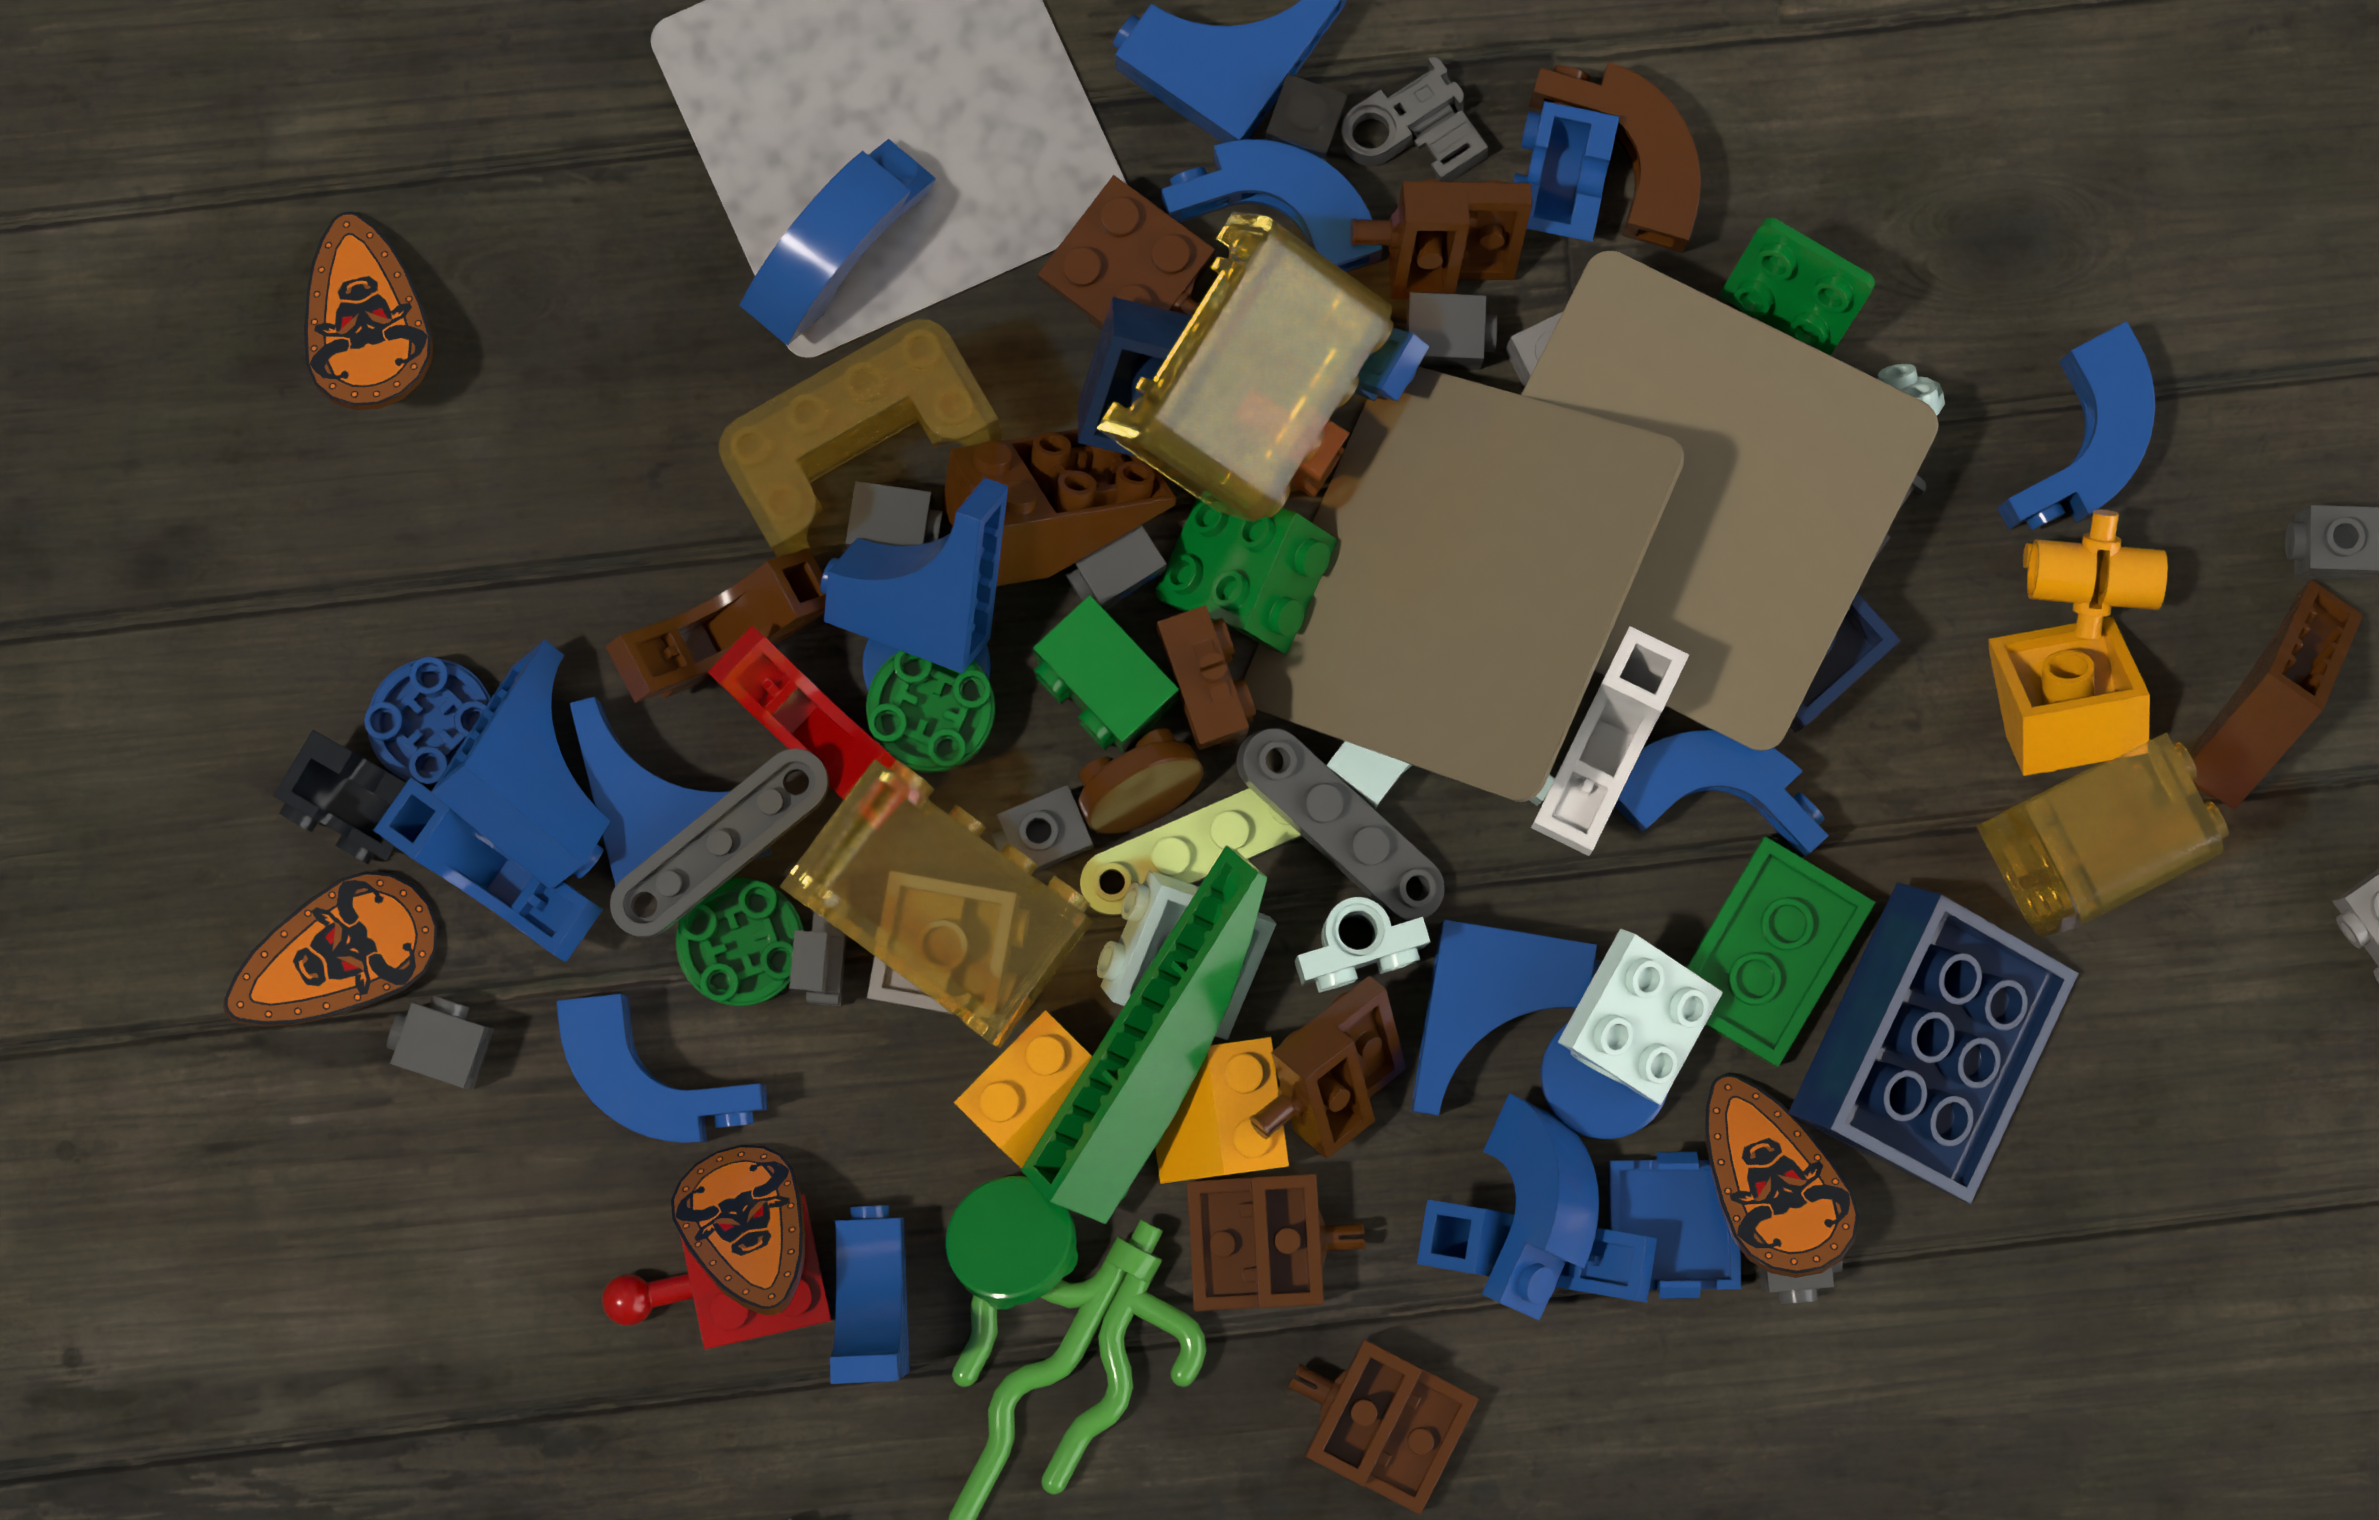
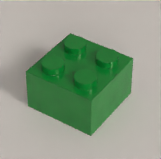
(1104, 676)

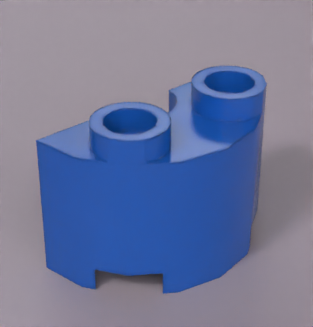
(1567, 168)

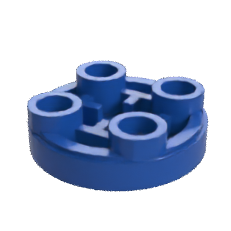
(424, 717)
(1588, 1099)

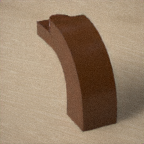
(1654, 140)
(681, 650)

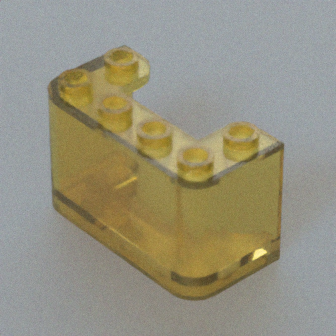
(1254, 372)
(844, 412)
(2105, 836)
(939, 900)

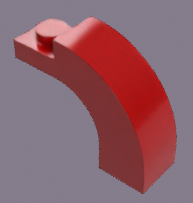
(796, 710)

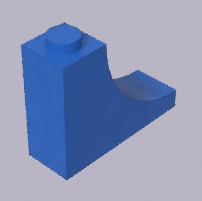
(1221, 74)
(928, 595)
(515, 781)
(640, 806)
(1486, 980)
(870, 1298)

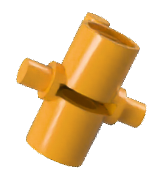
(2096, 574)

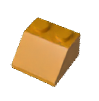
(2069, 697)
(1025, 1087)
(1213, 1125)

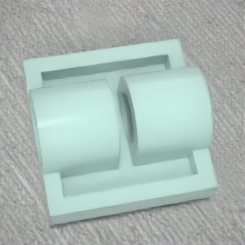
(1390, 946)
(1639, 1017)

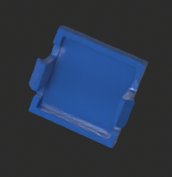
(1680, 1208)

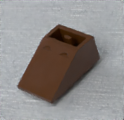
(1059, 498)

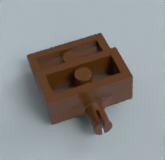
(1450, 234)
(1129, 253)
(1198, 661)
(1334, 1070)
(1260, 1242)
(1386, 1424)

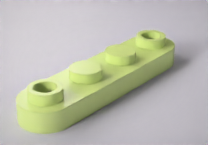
(1187, 847)

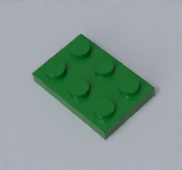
(1776, 948)

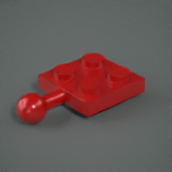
(721, 1319)

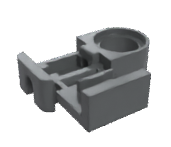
(1429, 118)
(819, 962)

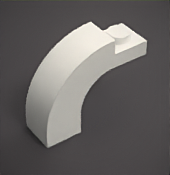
(1610, 740)

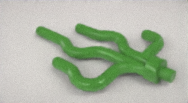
(1111, 1295)

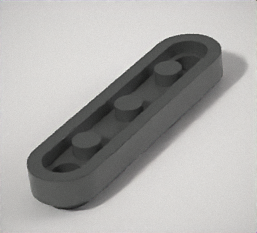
(1340, 824)
(719, 843)

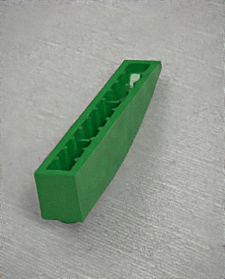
(1151, 1049)

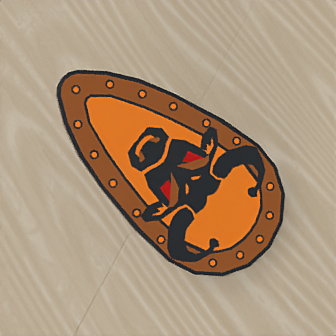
(363, 319)
(336, 953)
(1775, 1183)
(744, 1225)

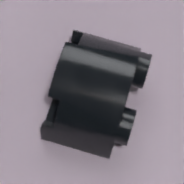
(342, 793)

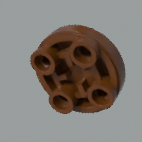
(1138, 783)

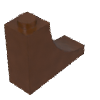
(2277, 696)

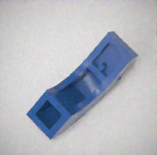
(1553, 1205)

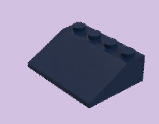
(1933, 1041)

